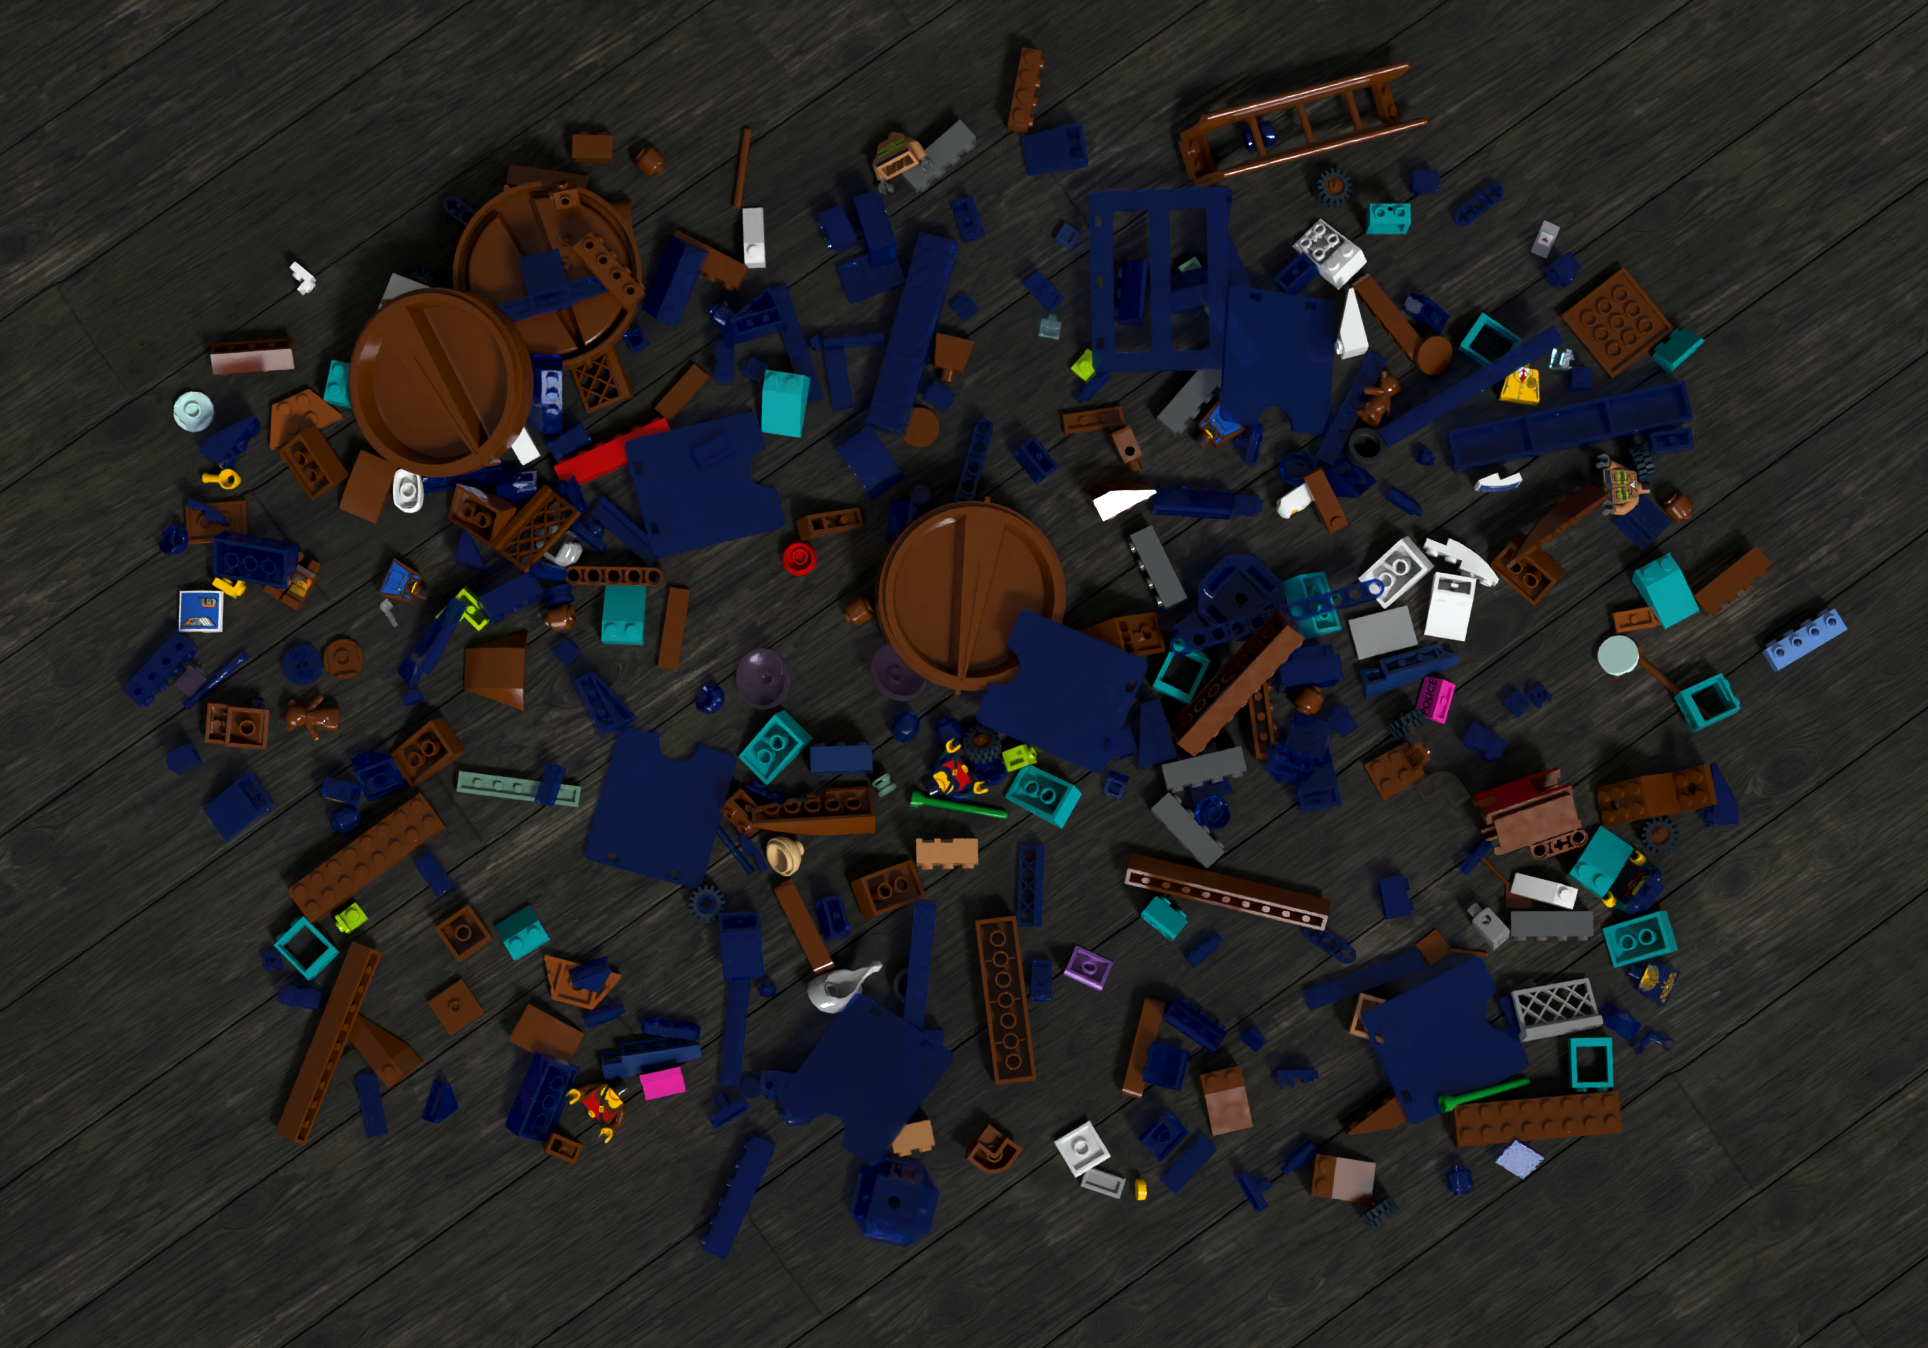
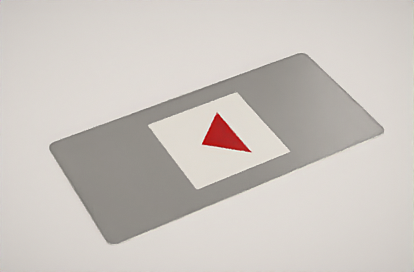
(1545, 239)

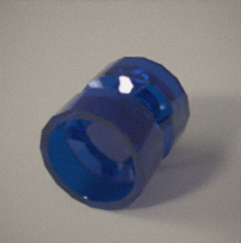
(1268, 136)

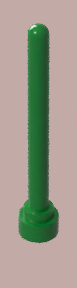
(919, 800)
(1448, 1102)

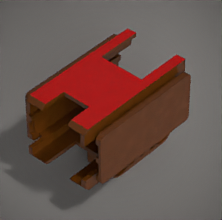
(1531, 815)

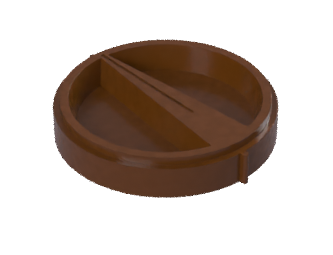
(527, 223)
(440, 382)
(957, 589)

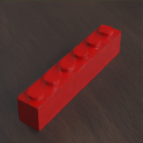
(604, 456)

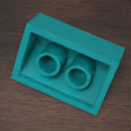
(1308, 586)

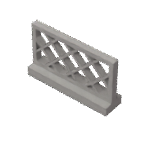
(1562, 1026)

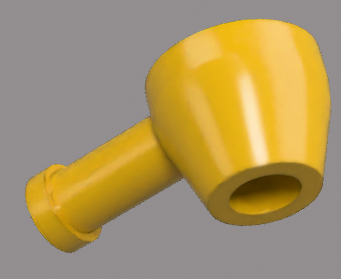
(223, 478)

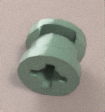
(884, 787)

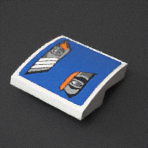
(1494, 484)
(201, 611)

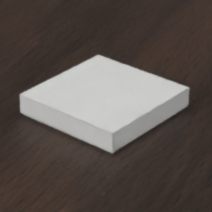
(1082, 1149)

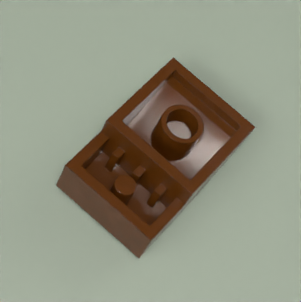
(368, 487)
(236, 724)
(545, 1034)

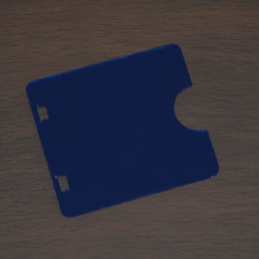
(1277, 358)
(706, 504)
(1064, 693)
(659, 810)
(1441, 1040)
(867, 1076)

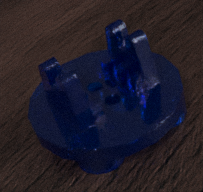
(299, 656)

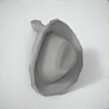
(835, 989)

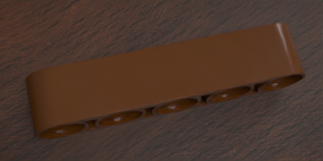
(1387, 315)
(624, 572)
(803, 926)
(1145, 1035)

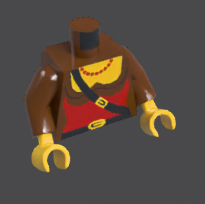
(602, 1105)

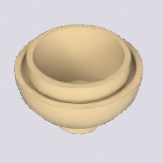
(784, 855)

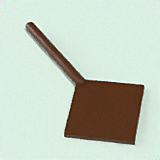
(1512, 900)
(1435, 947)

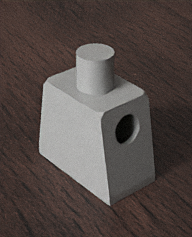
(1493, 933)

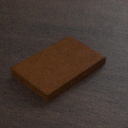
(203, 532)

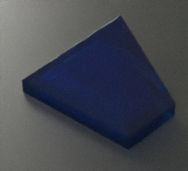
(591, 975)
(1619, 1021)
(440, 1102)

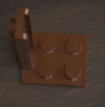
(1398, 769)

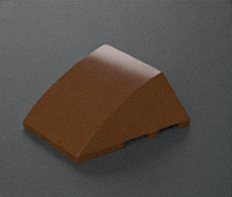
(498, 670)

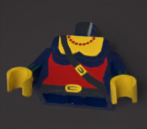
(953, 776)
(1641, 890)

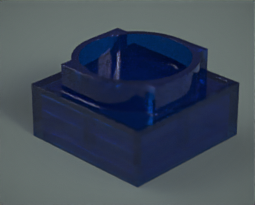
(1309, 666)

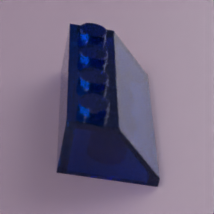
(675, 281)
(547, 401)
(1193, 503)
(254, 559)
(542, 1097)

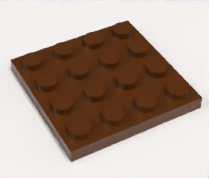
(1617, 323)

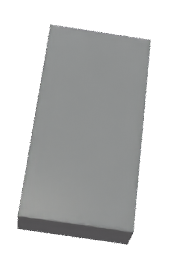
(1103, 1182)

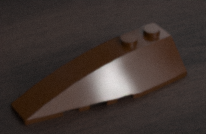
(1563, 516)
(830, 813)

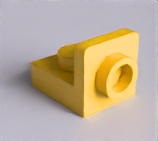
(226, 586)

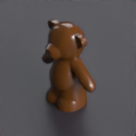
(1379, 399)
(312, 717)

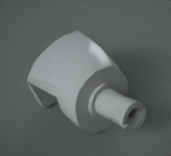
(564, 550)

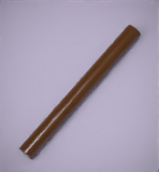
(742, 168)

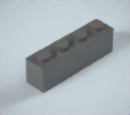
(942, 153)
(1189, 400)
(1157, 567)
(1204, 768)
(1187, 830)
(1550, 924)

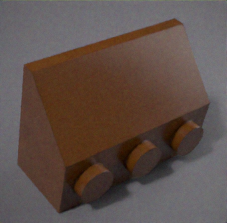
(313, 463)
(1530, 576)

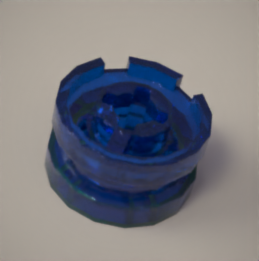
(559, 595)

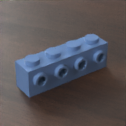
(1804, 640)

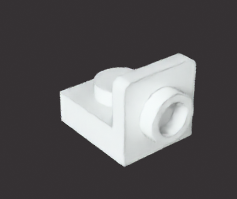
(301, 274)

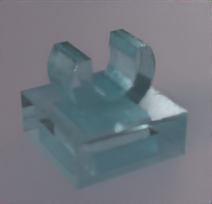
(1050, 328)
(1560, 359)

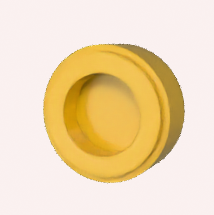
(1140, 1189)

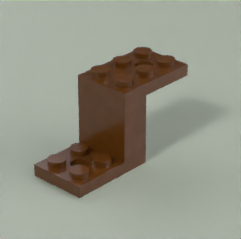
(1127, 633)
(1656, 795)

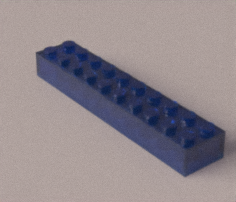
(913, 334)

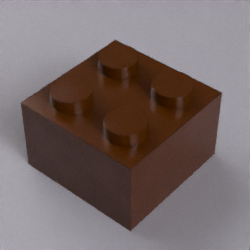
(464, 933)

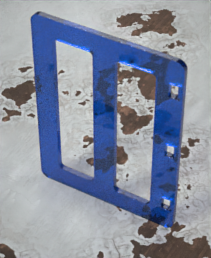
(1158, 204)

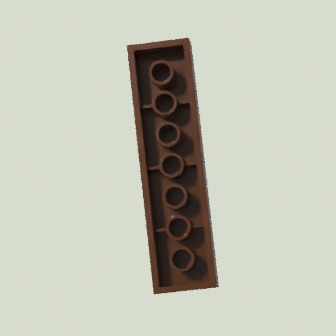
(1236, 682)
(366, 858)
(1005, 1000)
(1537, 1118)

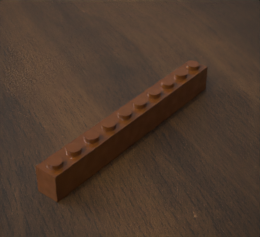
(1227, 891)
(328, 1043)

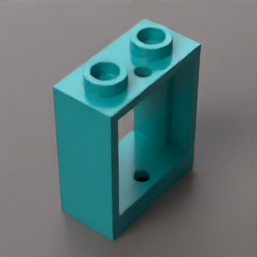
(1382, 221)
(1485, 320)
(1172, 692)
(1691, 711)
(321, 962)
(1590, 1042)

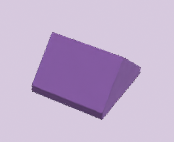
(1088, 968)

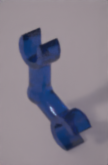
(1651, 1036)

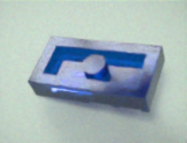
(1043, 291)
(1041, 981)
(1305, 1075)

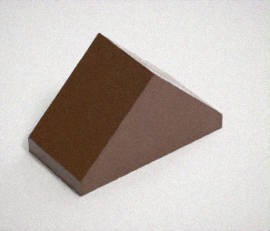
(562, 1148)

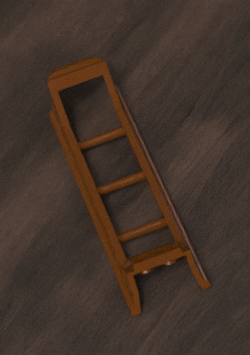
(1198, 155)

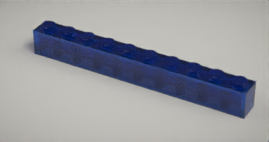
(1471, 386)

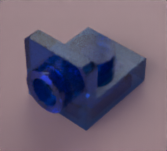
(1247, 505)
(1343, 720)

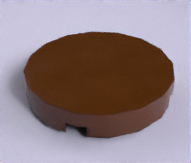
(1433, 354)
(922, 428)
(343, 659)

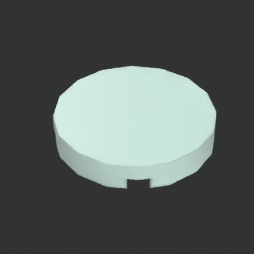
(193, 411)
(1618, 655)

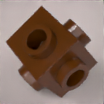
(565, 193)

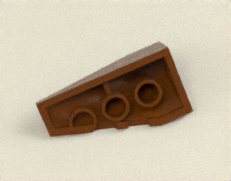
(384, 1052)

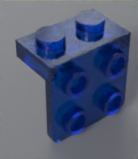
(1165, 1066)

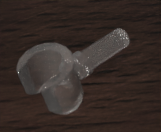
(385, 607)

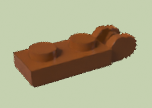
(1634, 620)

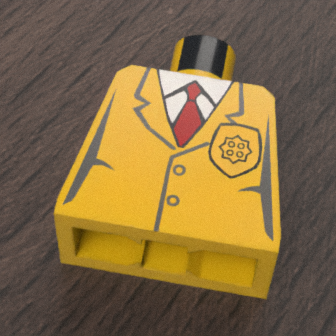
(1521, 387)

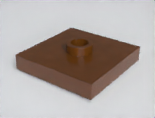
(456, 1007)

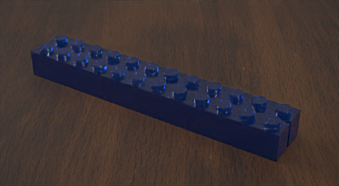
(1569, 427)

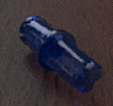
(1475, 856)

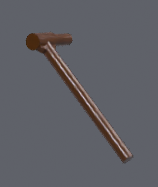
(1664, 680)

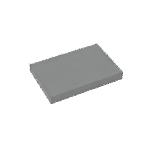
(1382, 632)

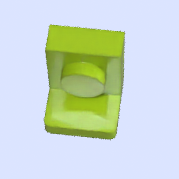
(1083, 367)
(1019, 757)
(350, 918)

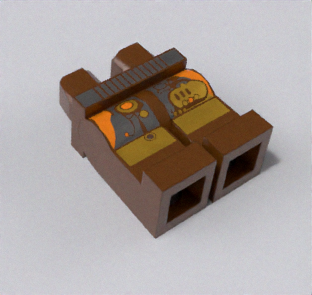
(300, 586)

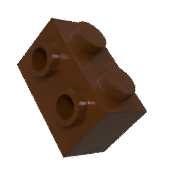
(738, 811)

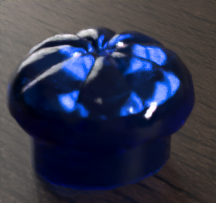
(1294, 466)
(1212, 812)

